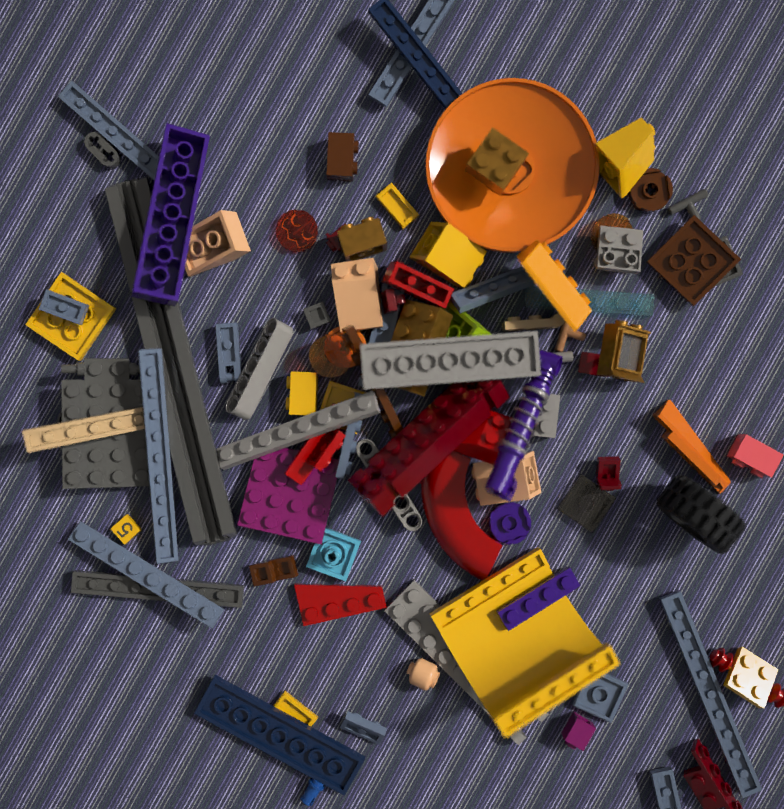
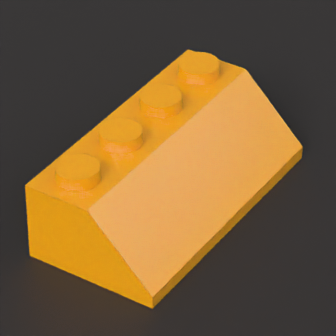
(555, 284)

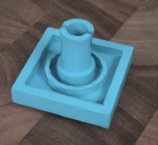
(334, 555)

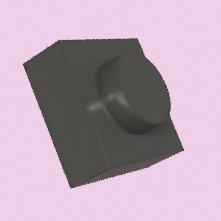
(317, 315)

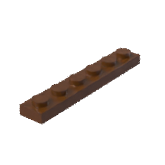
(387, 412)

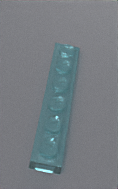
(601, 301)

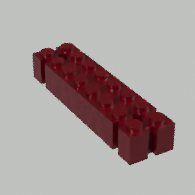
(427, 441)

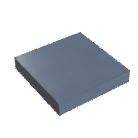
(601, 697)

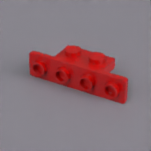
(315, 454)

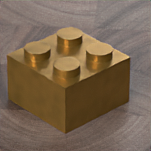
(496, 161)
(362, 239)

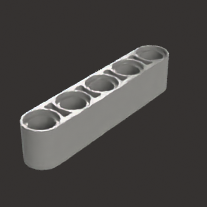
(259, 369)
(409, 508)

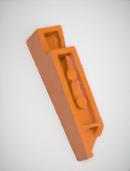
(689, 446)

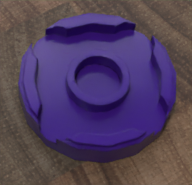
(509, 523)

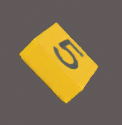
(126, 529)

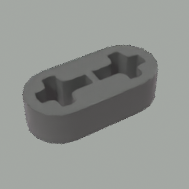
(99, 153)

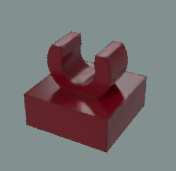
(391, 301)

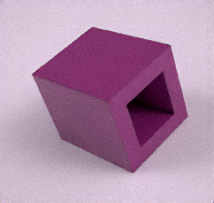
(578, 731)

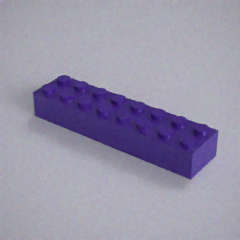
(170, 215)

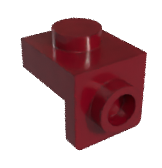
(608, 473)

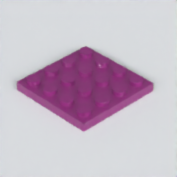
(282, 505)

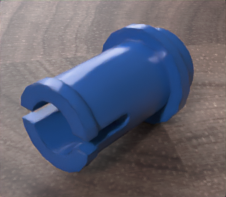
(311, 792)

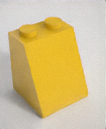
(626, 155)
(448, 254)

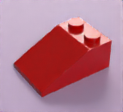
(485, 440)

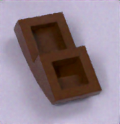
(273, 570)

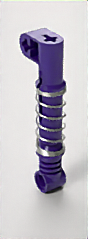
(512, 449)

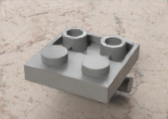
(619, 250)

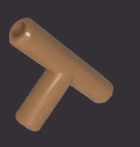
(567, 332)

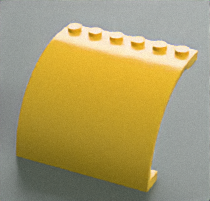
(533, 664)

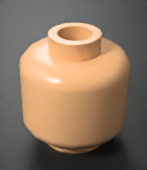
(423, 674)

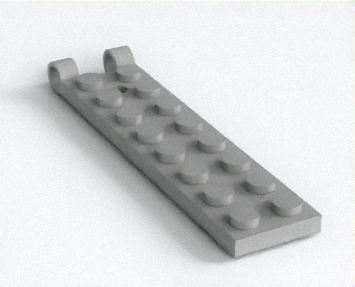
(411, 613)

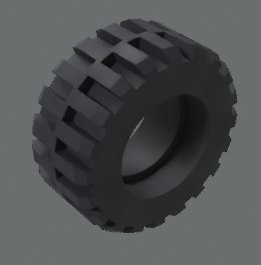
(701, 514)

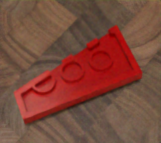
(331, 602)

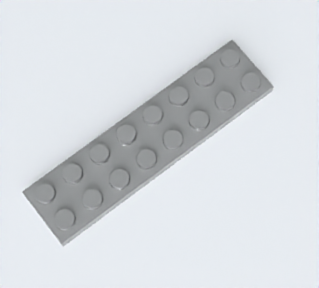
(450, 360)

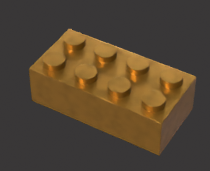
(421, 322)

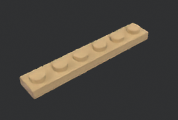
(83, 429)

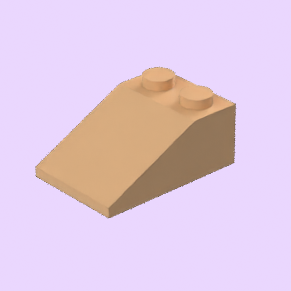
(215, 242)
(357, 294)

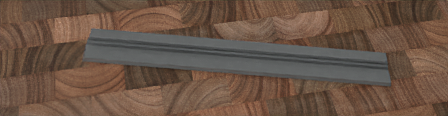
(187, 419)

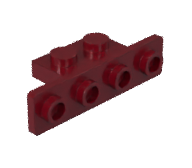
(707, 781)

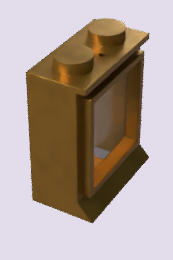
(623, 351)

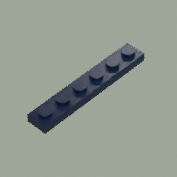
(414, 52)

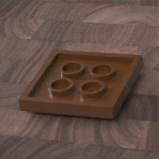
(693, 260)

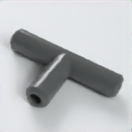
(688, 203)

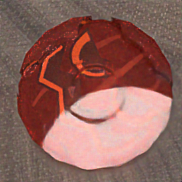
(296, 231)

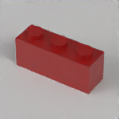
(417, 284)

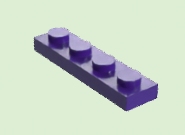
(538, 598)

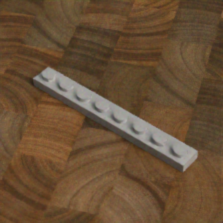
(298, 430)

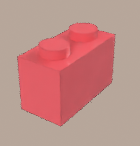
(755, 456)

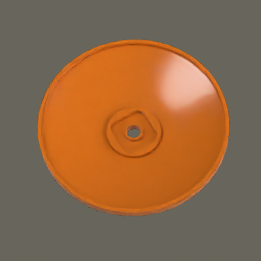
(547, 190)

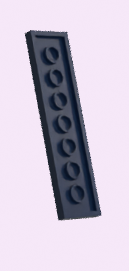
(280, 735)

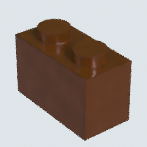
(341, 156)

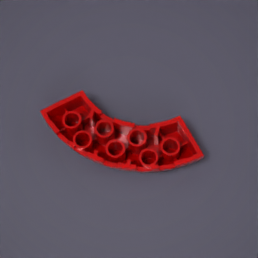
(451, 519)

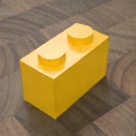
(303, 393)

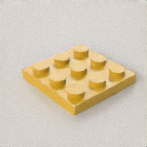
(66, 335)

